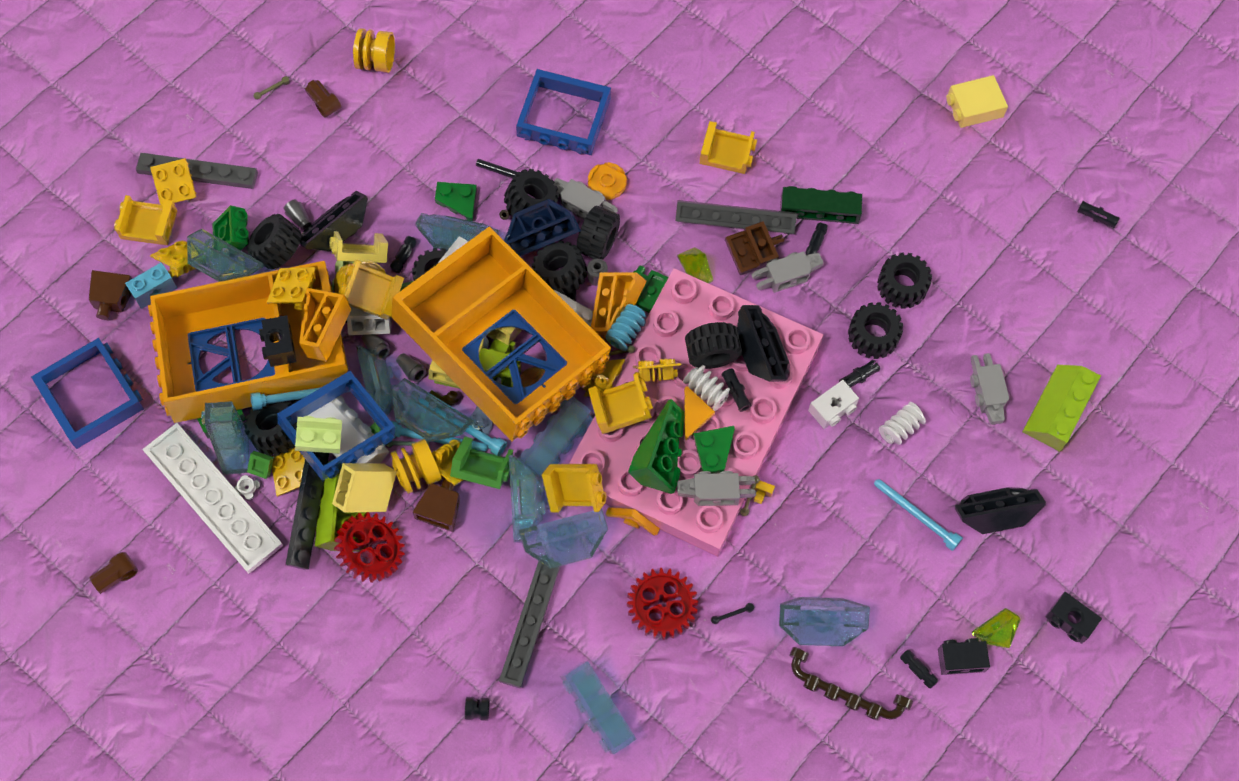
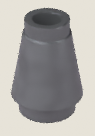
(297, 214)
(376, 345)
(413, 369)

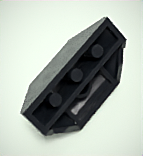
(343, 217)
(761, 345)
(1000, 509)

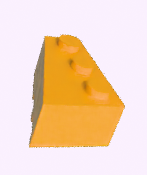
(322, 322)

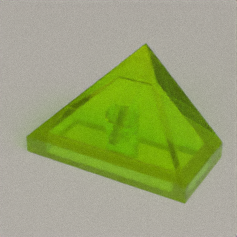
(696, 264)
(999, 629)

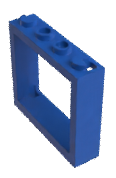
(572, 87)
(322, 397)
(107, 421)

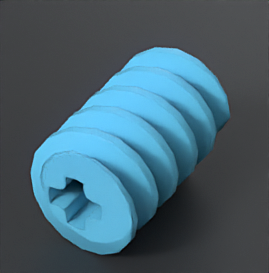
(625, 327)

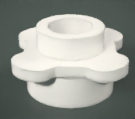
(246, 481)

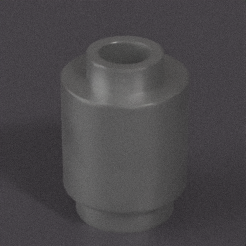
(594, 268)

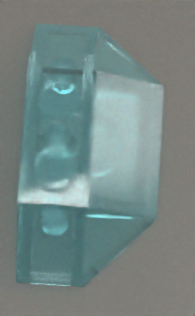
(444, 230)
(219, 258)
(376, 378)
(426, 413)
(525, 496)
(565, 539)
(823, 620)

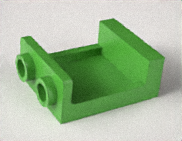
(480, 466)

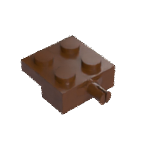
(753, 247)

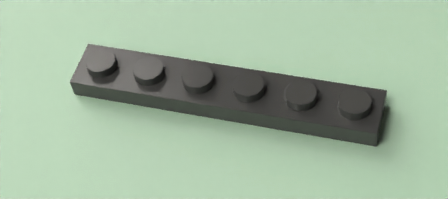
(204, 171)
(735, 216)
(529, 625)

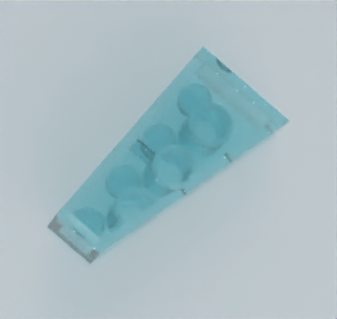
(558, 435)
(227, 436)
(598, 707)

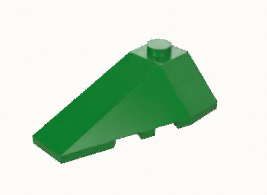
(657, 456)

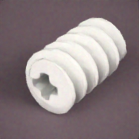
(707, 387)
(902, 423)

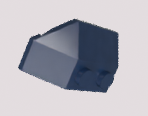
(540, 226)

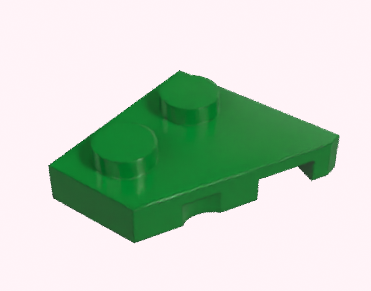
(457, 198)
(713, 448)

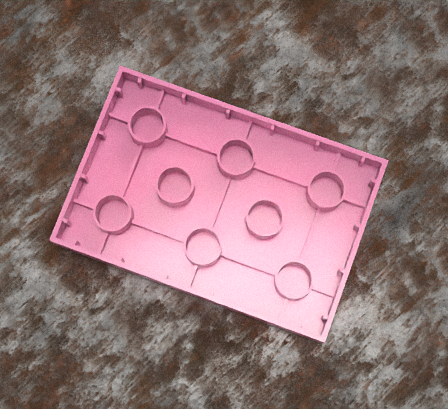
(679, 309)

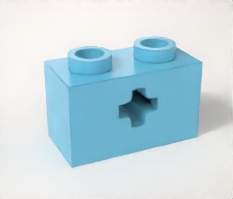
(150, 283)

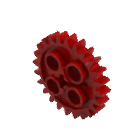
(376, 565)
(669, 622)

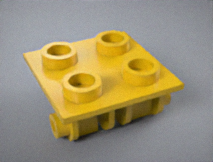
(173, 181)
(175, 257)
(291, 286)
(666, 365)
(605, 379)
(443, 459)
(287, 471)

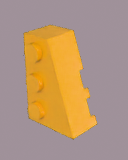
(612, 295)

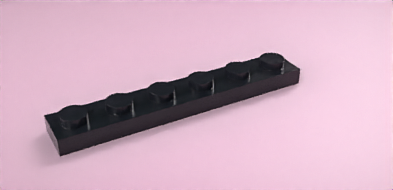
(306, 515)

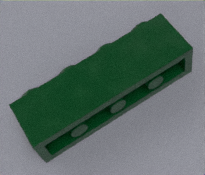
(822, 204)

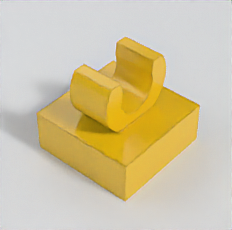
(762, 489)

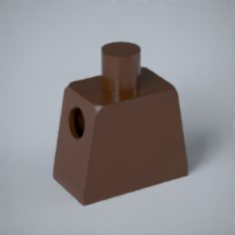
(108, 292)
(438, 506)

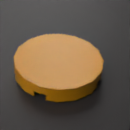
(608, 180)

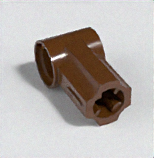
(324, 101)
(119, 569)

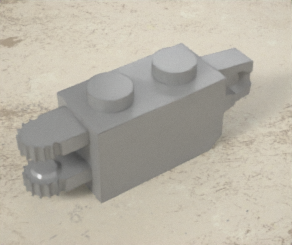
(580, 199)
(788, 271)
(989, 388)
(716, 488)

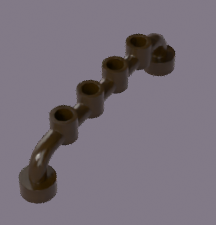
(852, 700)

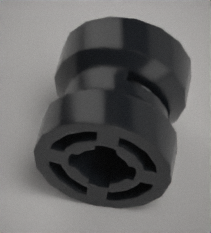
(477, 708)

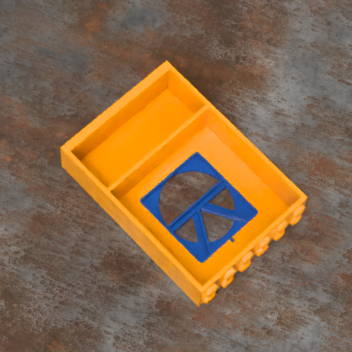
(493, 288)
(194, 315)

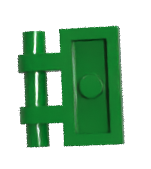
(651, 290)

